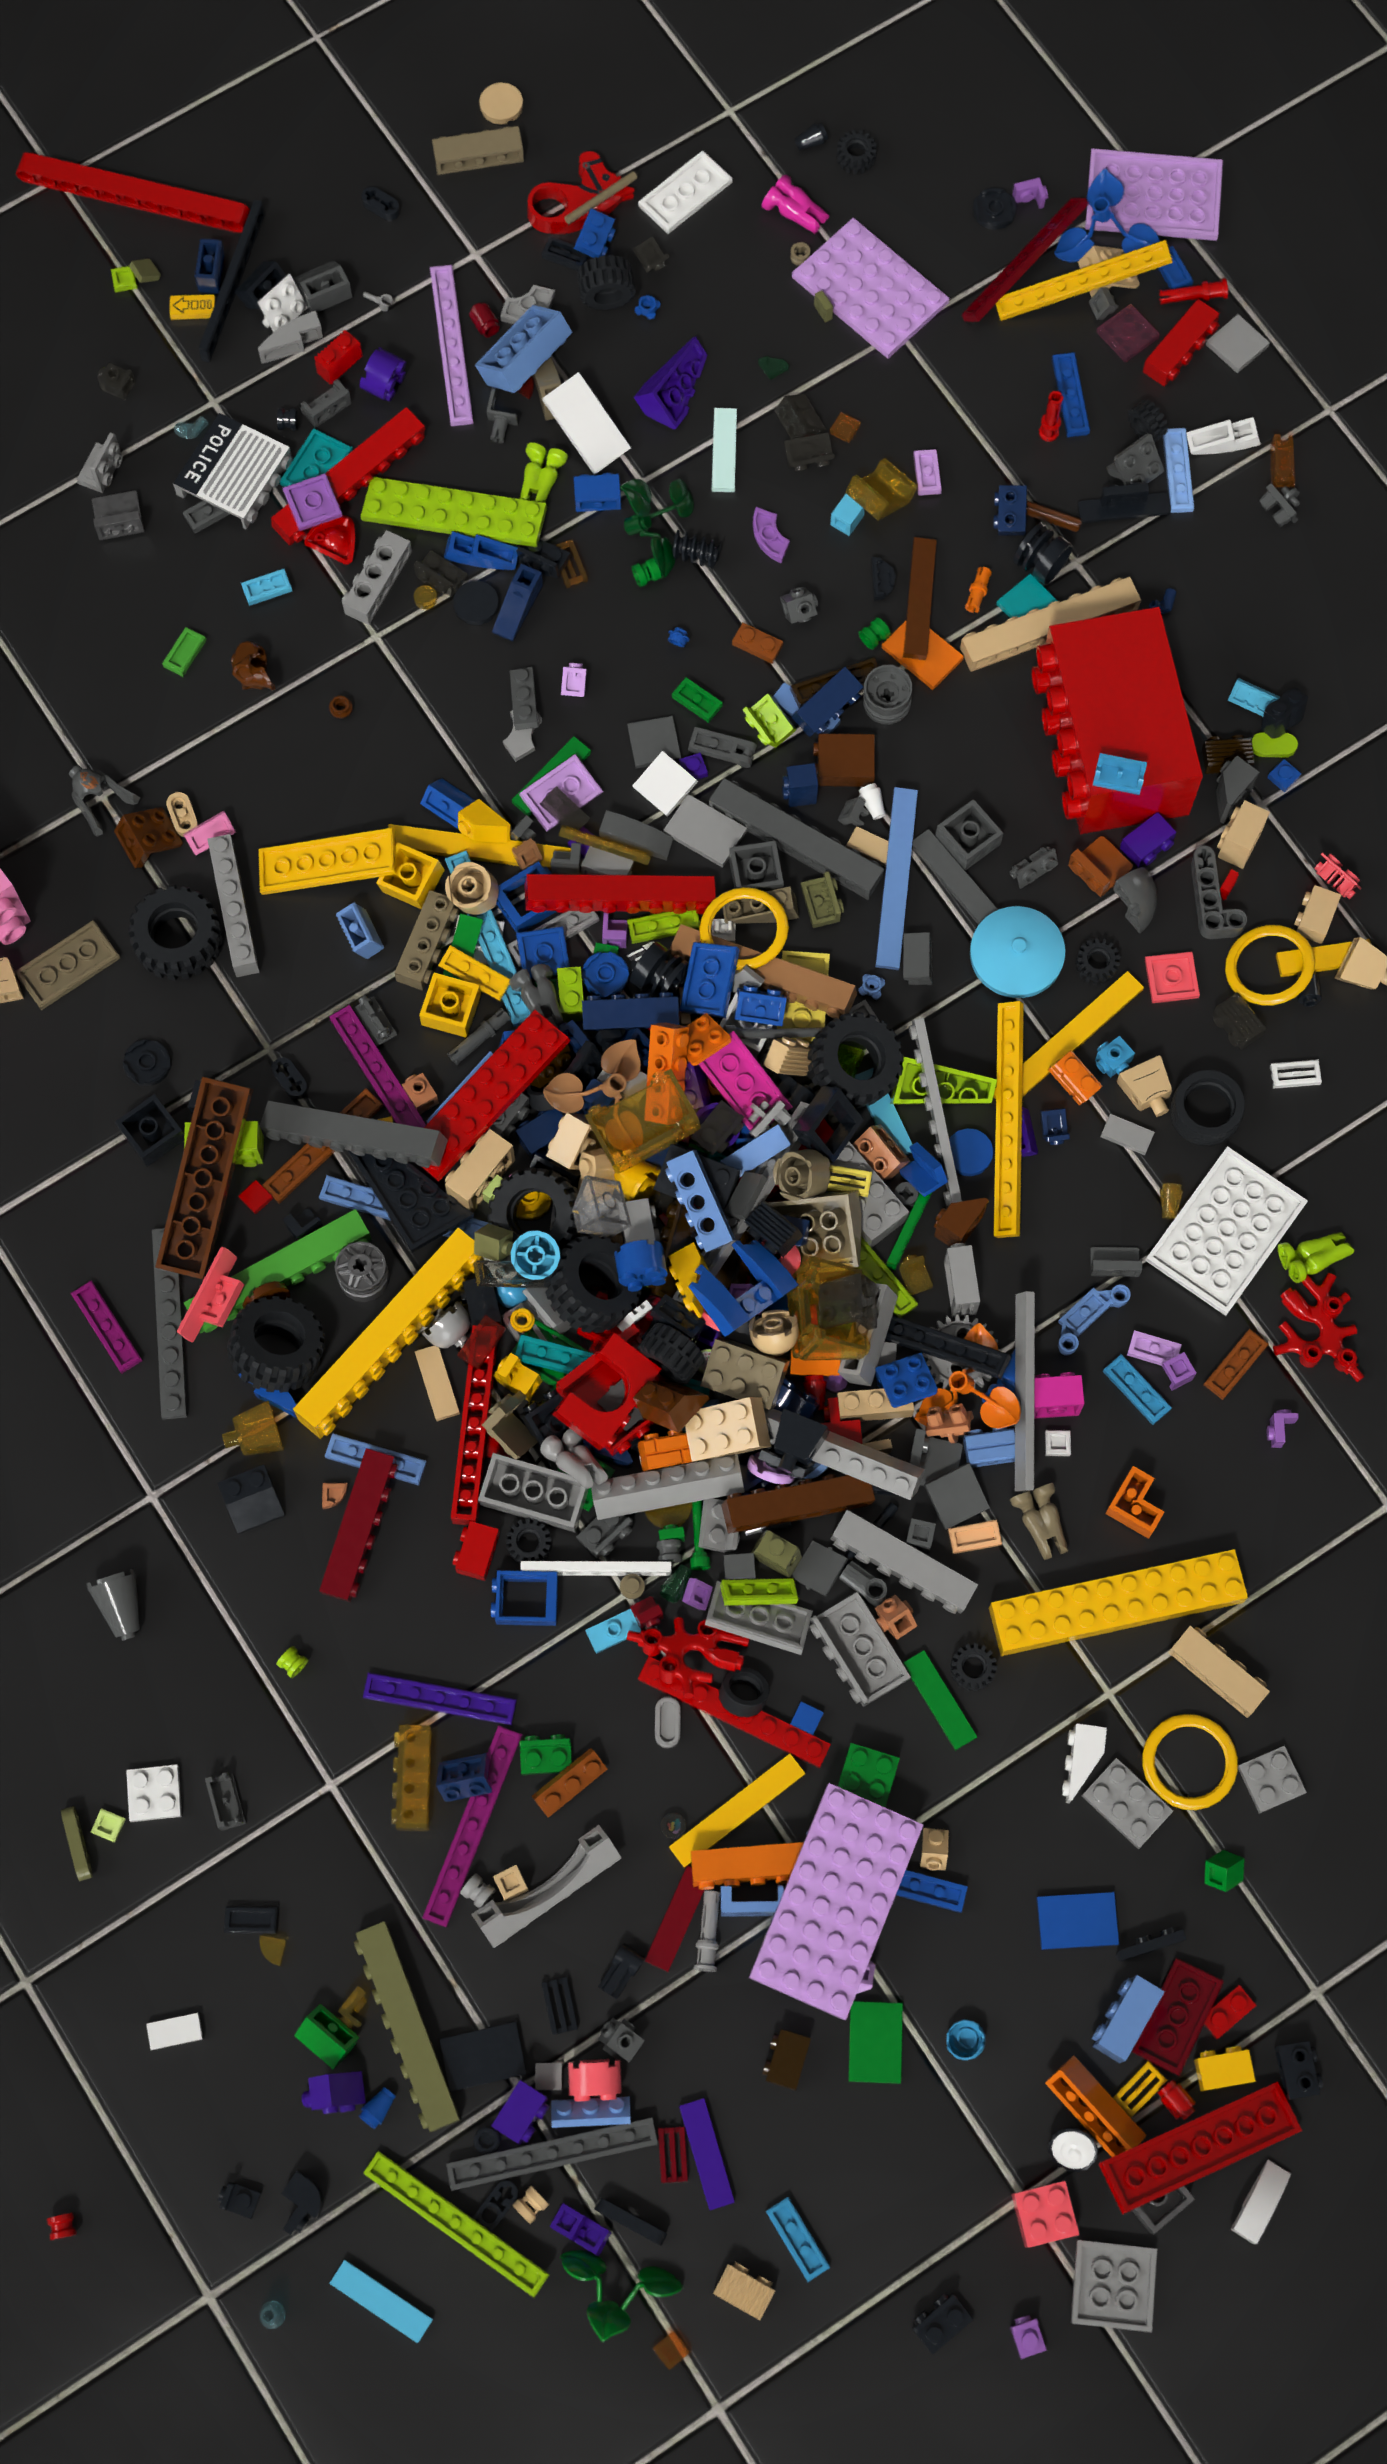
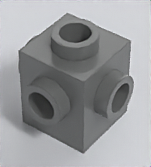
(799, 605)
(620, 2039)

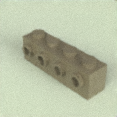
(426, 941)

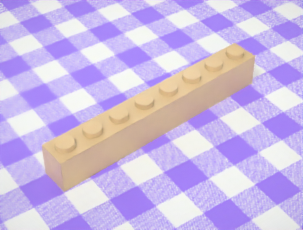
(1031, 630)

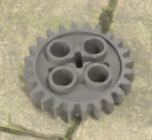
(942, 1369)

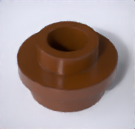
(340, 701)

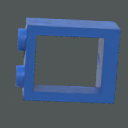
(517, 922)
(525, 1576)

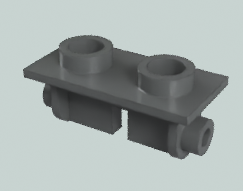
(1042, 862)
(374, 1020)

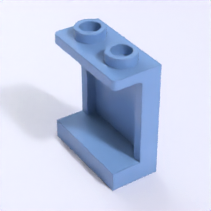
(756, 1908)

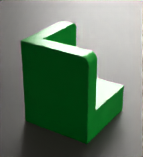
(1224, 1870)

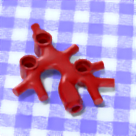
(1331, 1336)
(678, 1644)

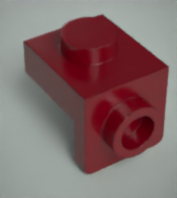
(647, 1613)

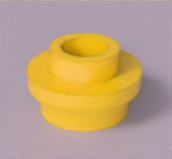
(522, 1312)

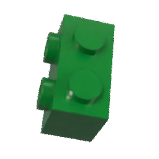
(326, 2036)

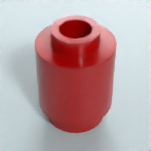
(1177, 2100)

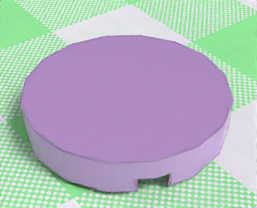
(767, 1473)

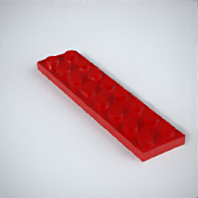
(495, 1087)
(1199, 2147)

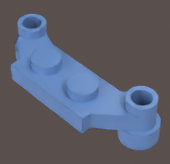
(1086, 1312)

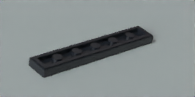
(947, 1347)

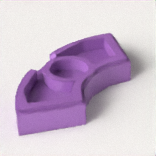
(768, 536)

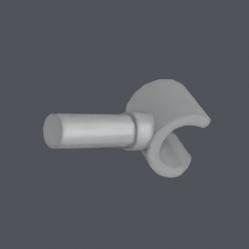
(379, 300)

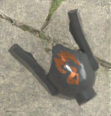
(89, 782)

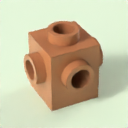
(895, 1617)

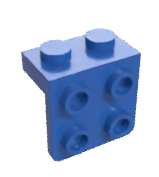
(906, 1380)

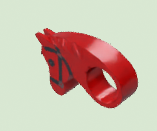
(594, 181)

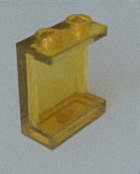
(882, 490)

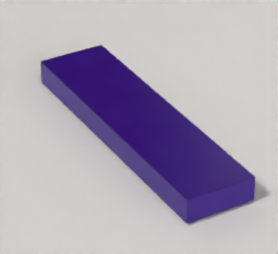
(706, 2154)

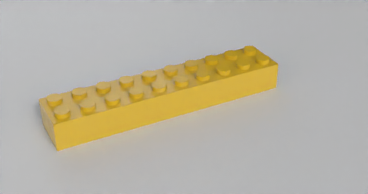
(388, 1335)
(1117, 1602)

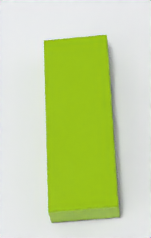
(660, 925)
(759, 1591)

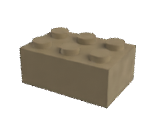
(744, 1372)

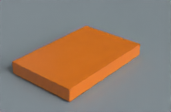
(939, 662)

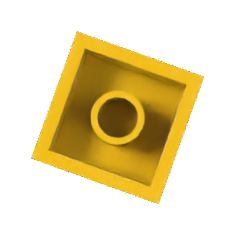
(413, 878)
(450, 1005)

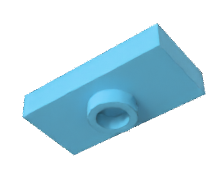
(266, 587)
(1251, 697)
(612, 1631)

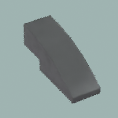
(635, 835)

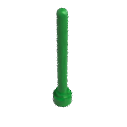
(699, 1559)

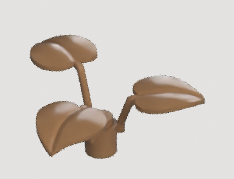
(620, 1060)

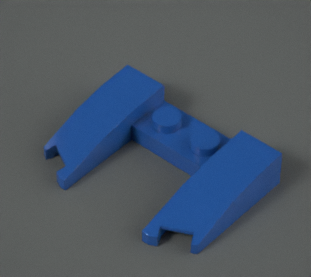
(731, 1313)

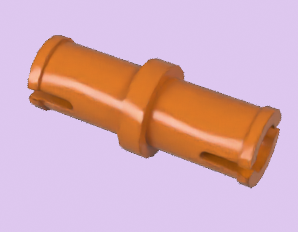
(978, 589)

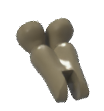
(1041, 1523)

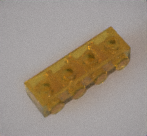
(413, 1777)

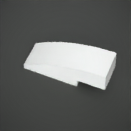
(1224, 437)
(1261, 2202)

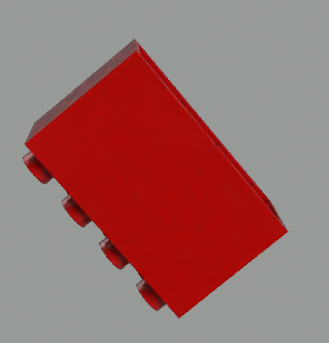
(1119, 696)

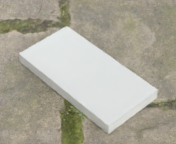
(685, 192)
(586, 423)

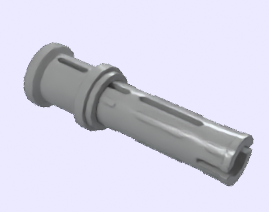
(707, 1944)

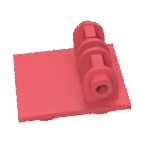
(1326, 870)

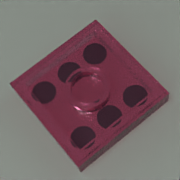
(1128, 333)

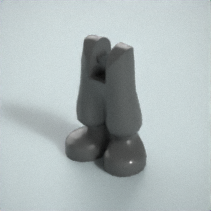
(539, 998)

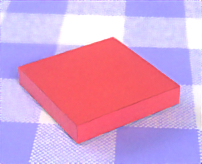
(1172, 977)

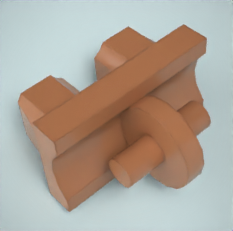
(950, 1424)

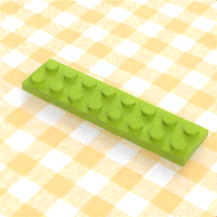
(453, 510)

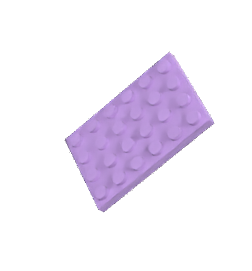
(1162, 191)
(871, 287)

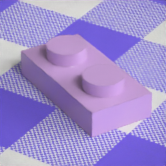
(927, 472)
(1152, 1348)

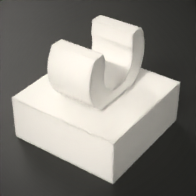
(723, 930)

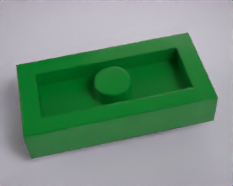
(697, 700)

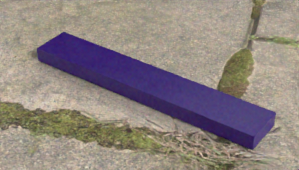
(439, 1699)

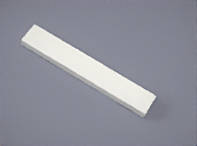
(599, 1568)

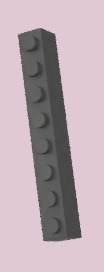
(797, 839)
(353, 1134)

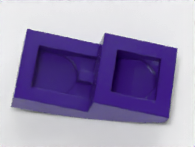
(580, 2229)

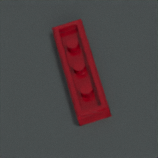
(675, 1923)

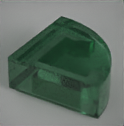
(772, 366)

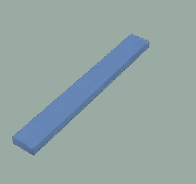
(896, 878)
(363, 1200)

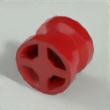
(61, 2226)

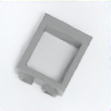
(961, 1280)

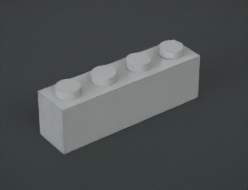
(863, 1370)

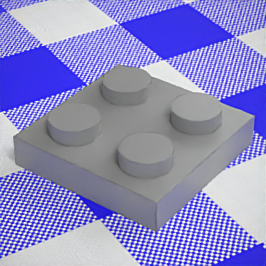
(1271, 1779)

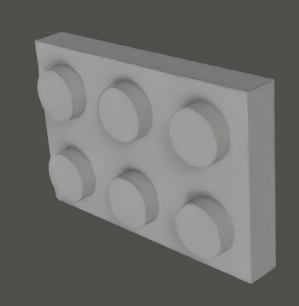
(1127, 1803)

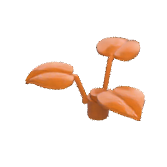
(998, 1411)

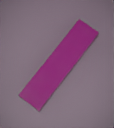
(106, 1327)

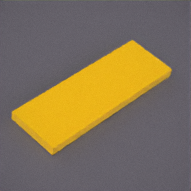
(327, 861)

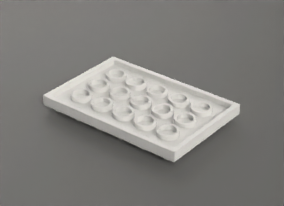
(1226, 1231)

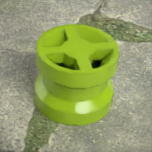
(292, 1662)

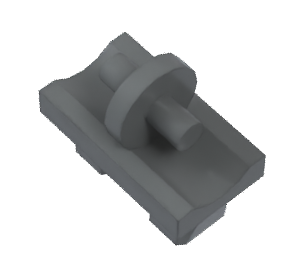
(1286, 512)

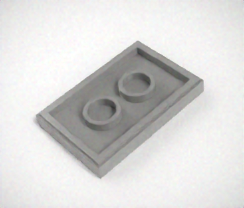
(705, 830)

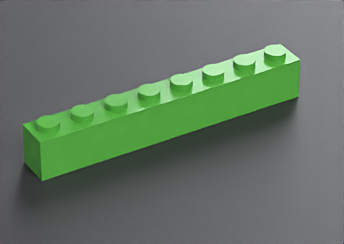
(298, 1259)

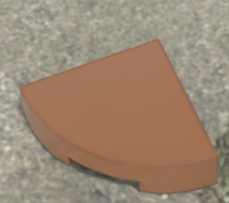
(333, 1494)

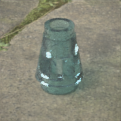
(278, 2311)

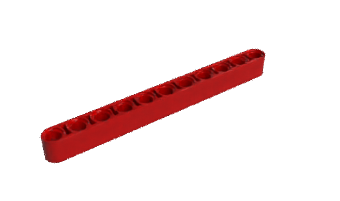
(132, 192)

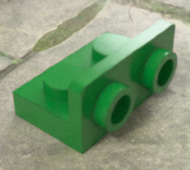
(545, 1755)

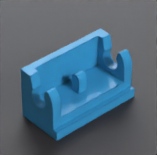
(1119, 774)

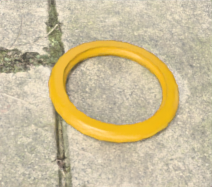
(748, 893)
(1263, 931)
(1218, 1733)

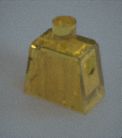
(255, 1431)

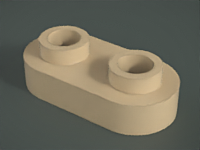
(181, 816)

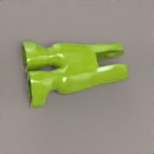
(539, 479)
(1315, 1254)

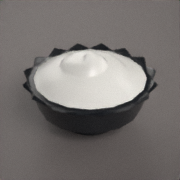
(1073, 2149)

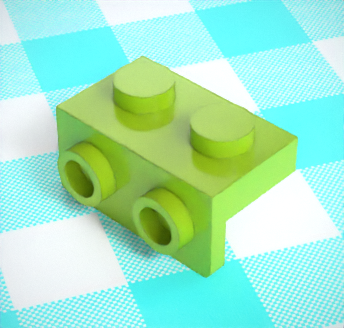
(769, 721)

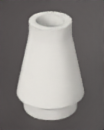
(873, 800)

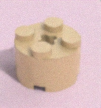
(461, 881)

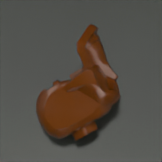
(250, 666)

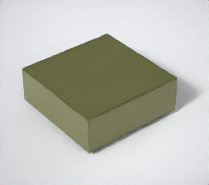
(144, 270)
(823, 306)

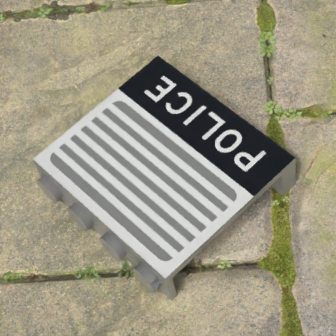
(234, 469)

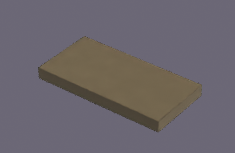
(67, 965)

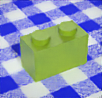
(570, 993)

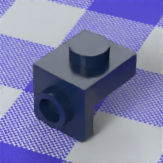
(1054, 1125)

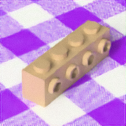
(1218, 1671)

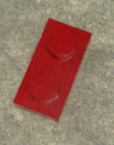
(1228, 2012)

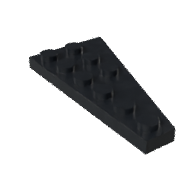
(411, 1200)

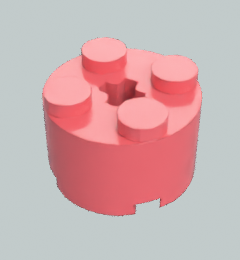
(594, 2079)

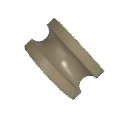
(799, 247)

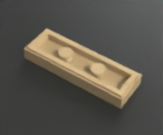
(437, 1383)

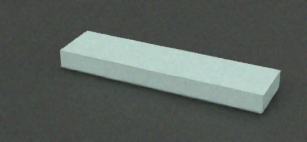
(724, 450)

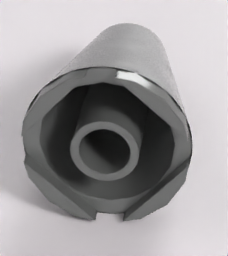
(118, 1603)

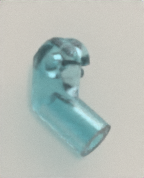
(189, 430)

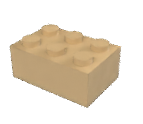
(477, 1169)
(728, 1429)

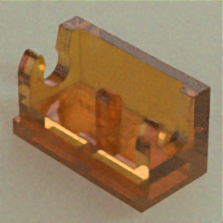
(1282, 462)

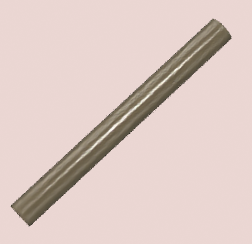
(601, 197)

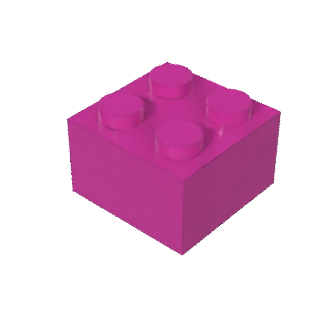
(1058, 1395)

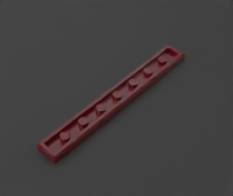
(1024, 259)

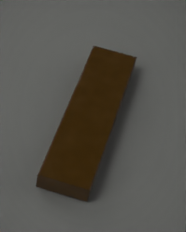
(807, 689)

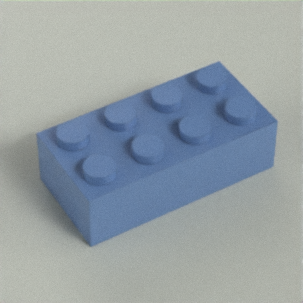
(523, 348)

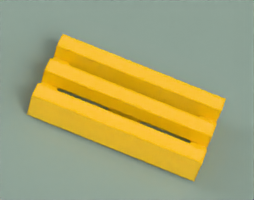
(1155, 2073)

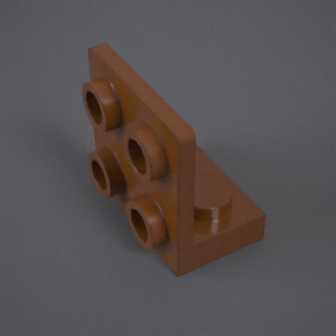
(145, 834)

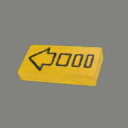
(191, 306)

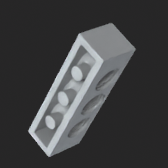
(388, 570)

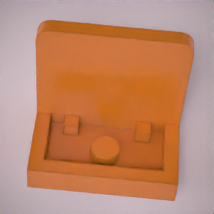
(705, 1039)

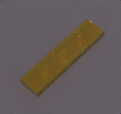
(604, 844)

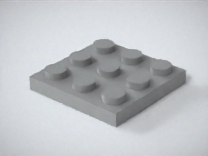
(1114, 2286)

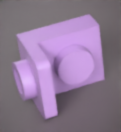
(574, 680)

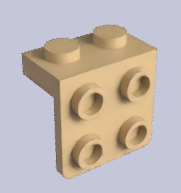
(1099, 254)

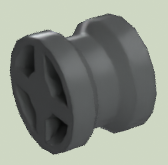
(906, 1200)
(669, 1551)

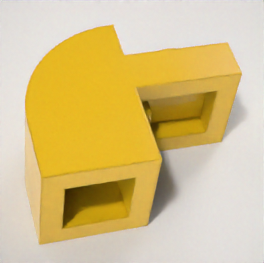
(517, 1377)

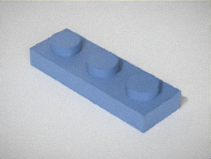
(590, 2113)

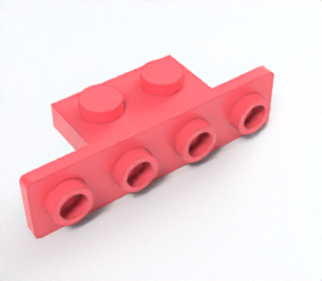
(213, 1298)

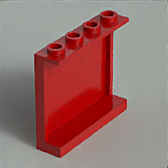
(592, 1381)

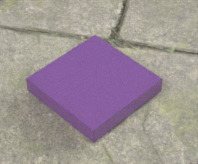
(312, 502)

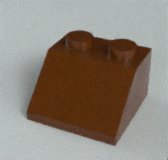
(959, 1220)
(669, 1403)

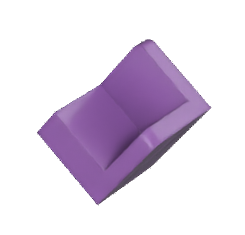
(614, 932)
(1179, 1370)

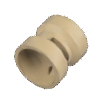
(534, 2200)

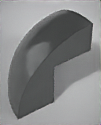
(1139, 895)

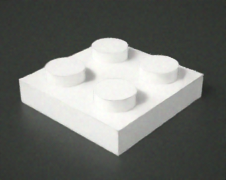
(154, 1793)

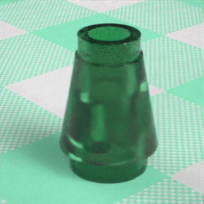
(675, 1586)

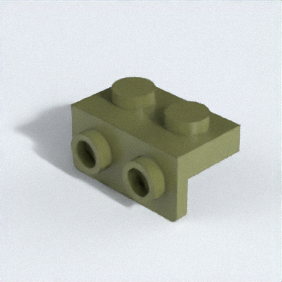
(822, 901)

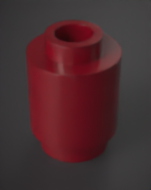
(484, 319)

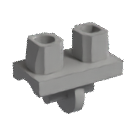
(776, 1112)

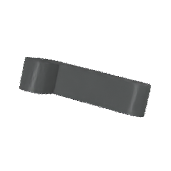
(1211, 892)

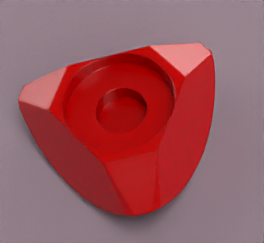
(334, 539)

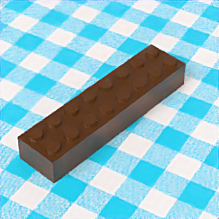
(204, 1178)

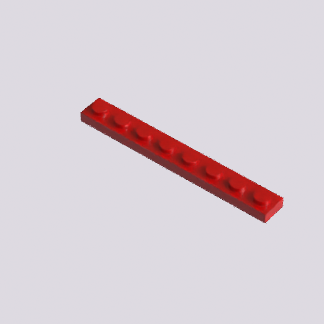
(760, 1726)

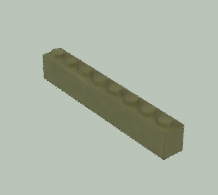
(407, 2027)

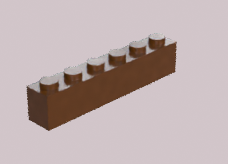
(795, 1502)

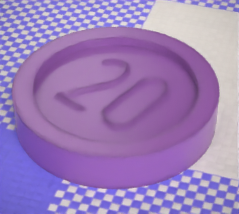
(835, 1383)

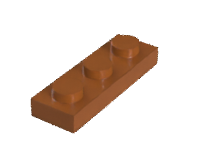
(569, 1782)

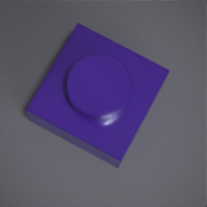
(694, 766)

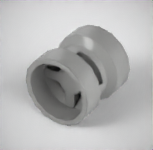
(478, 1891)

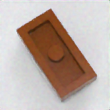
(757, 643)

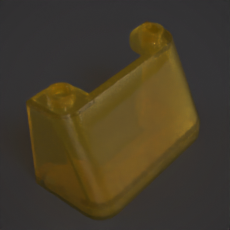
(643, 1122)
(803, 1301)

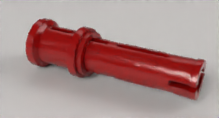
(1205, 291)
(1051, 421)

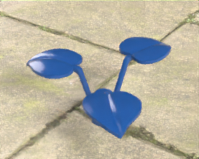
(1101, 196)

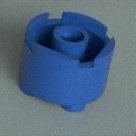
(641, 1265)

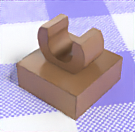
(527, 854)

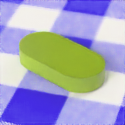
(1279, 747)

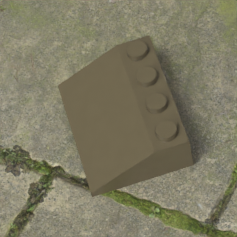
(832, 1228)

